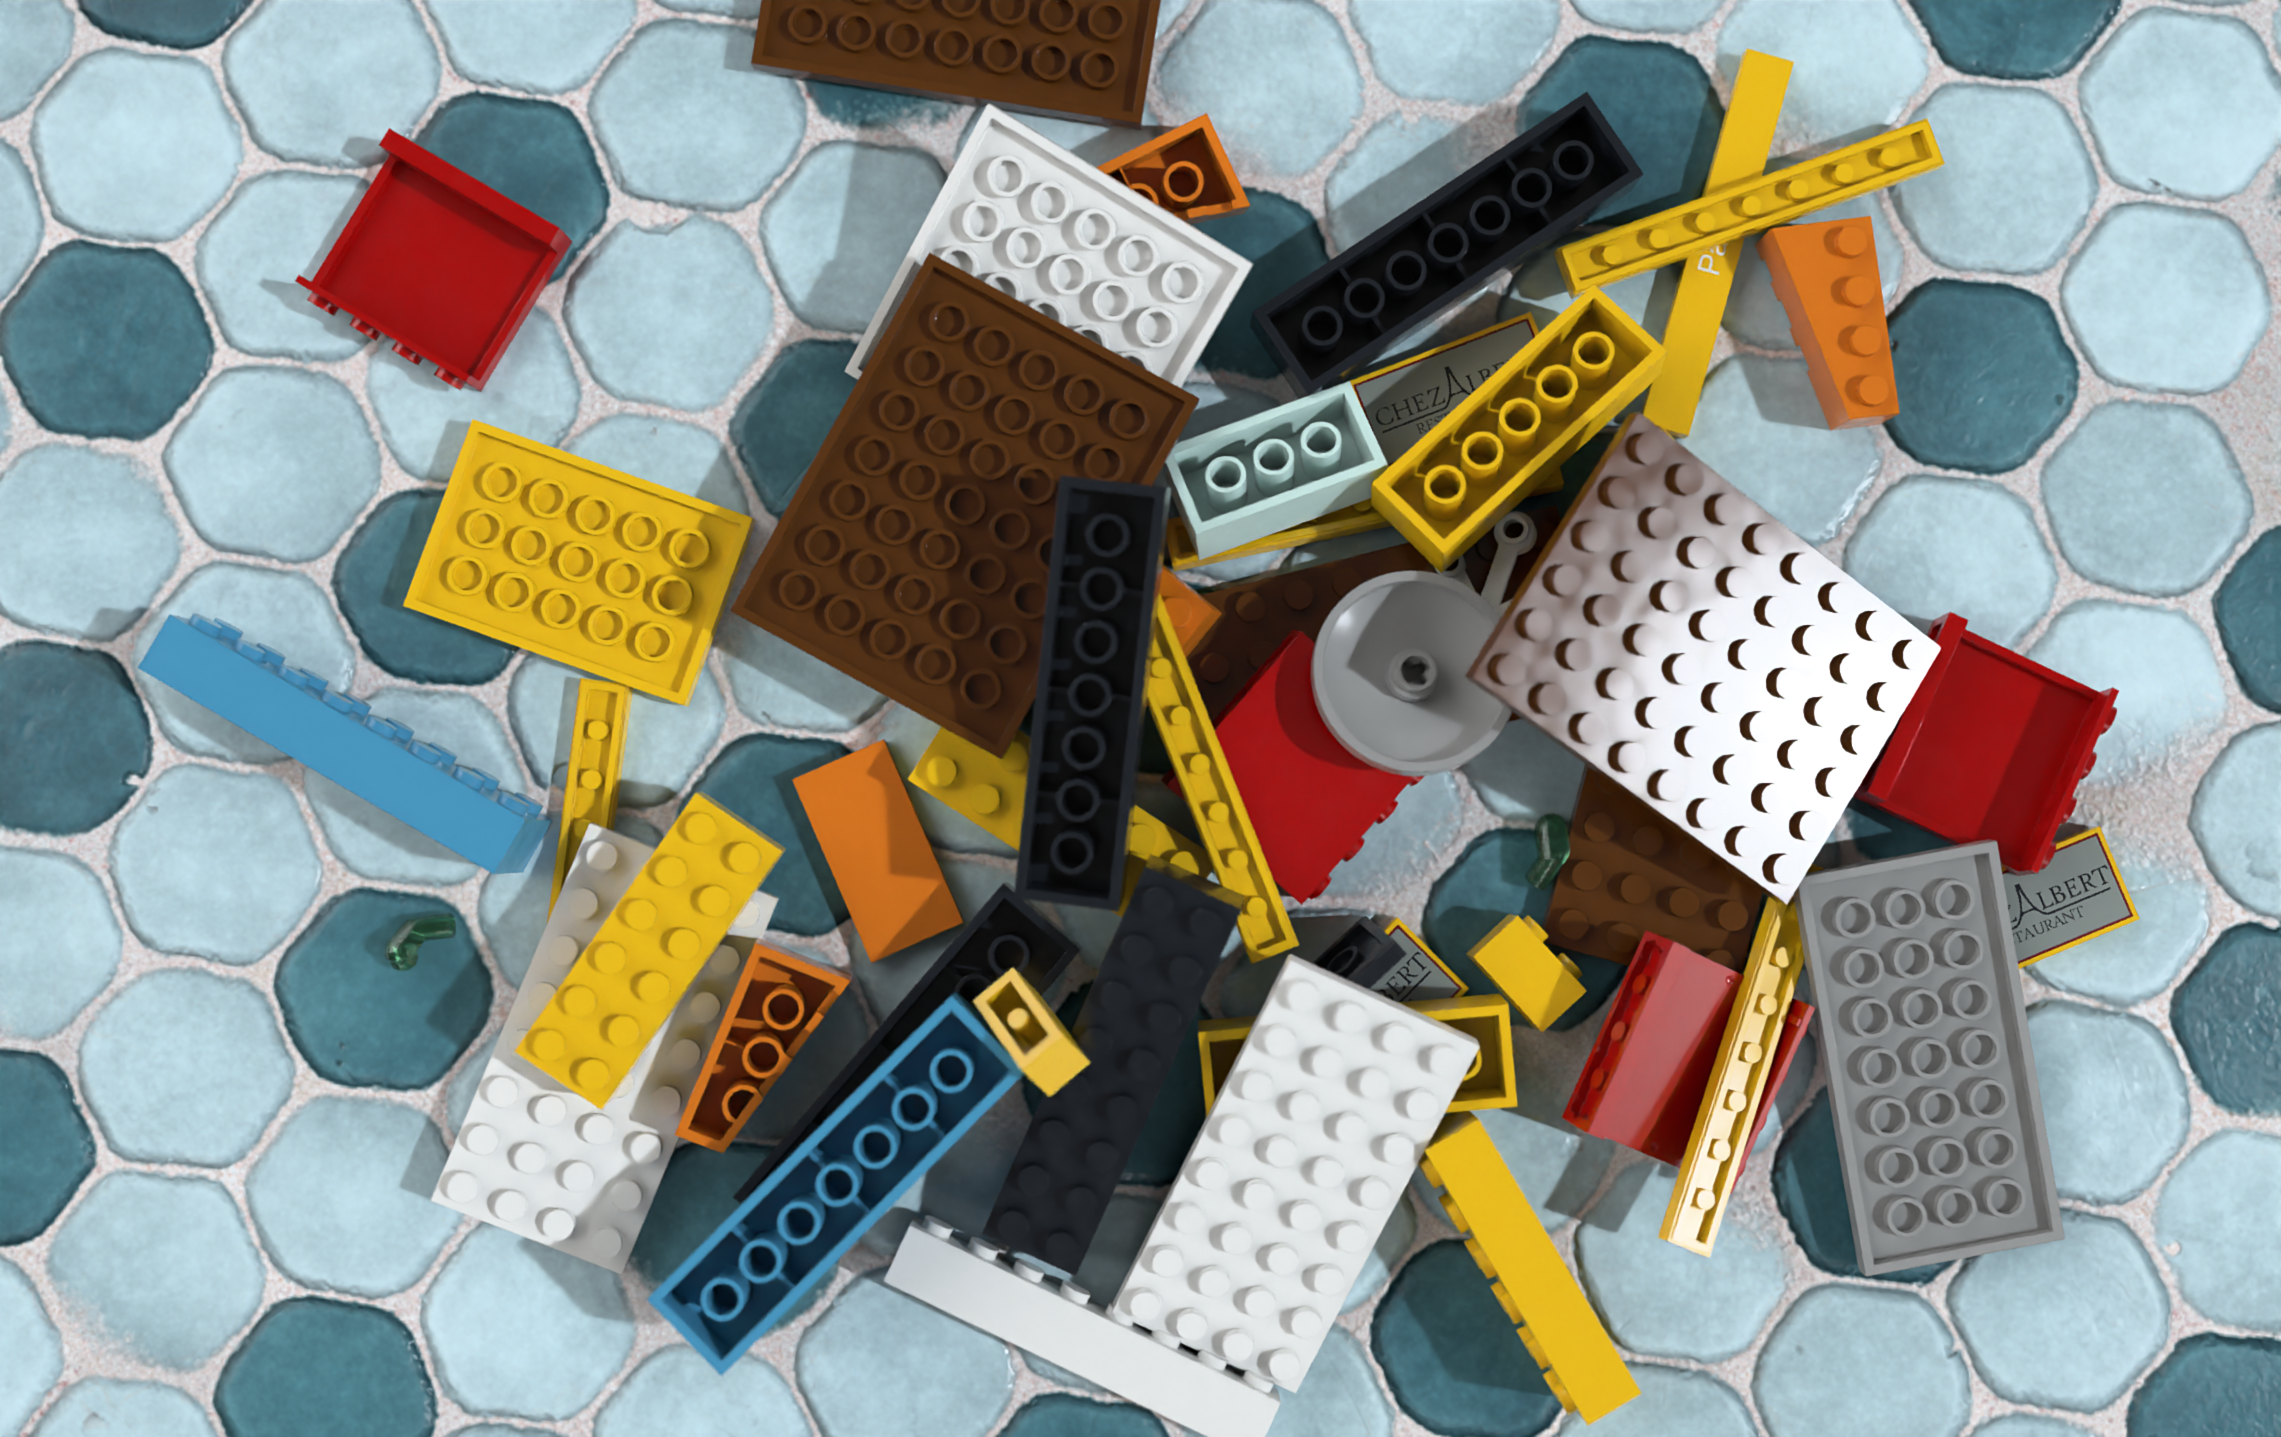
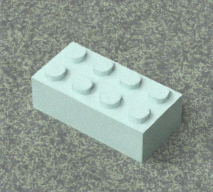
(1274, 470)

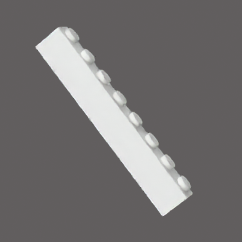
(1080, 1333)

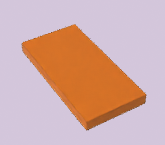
(878, 850)

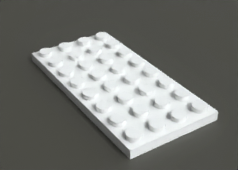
(544, 1155)
(1294, 1173)

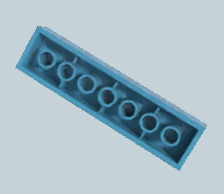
(347, 743)
(837, 1184)

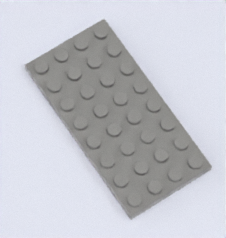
(1928, 1057)

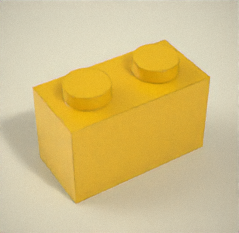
(1527, 971)
(1031, 1032)

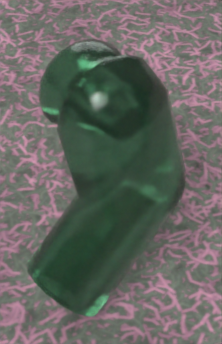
(1552, 850)
(403, 945)

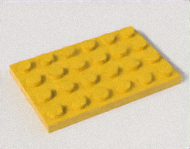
(580, 562)

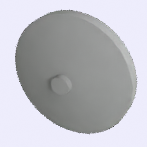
(1395, 673)

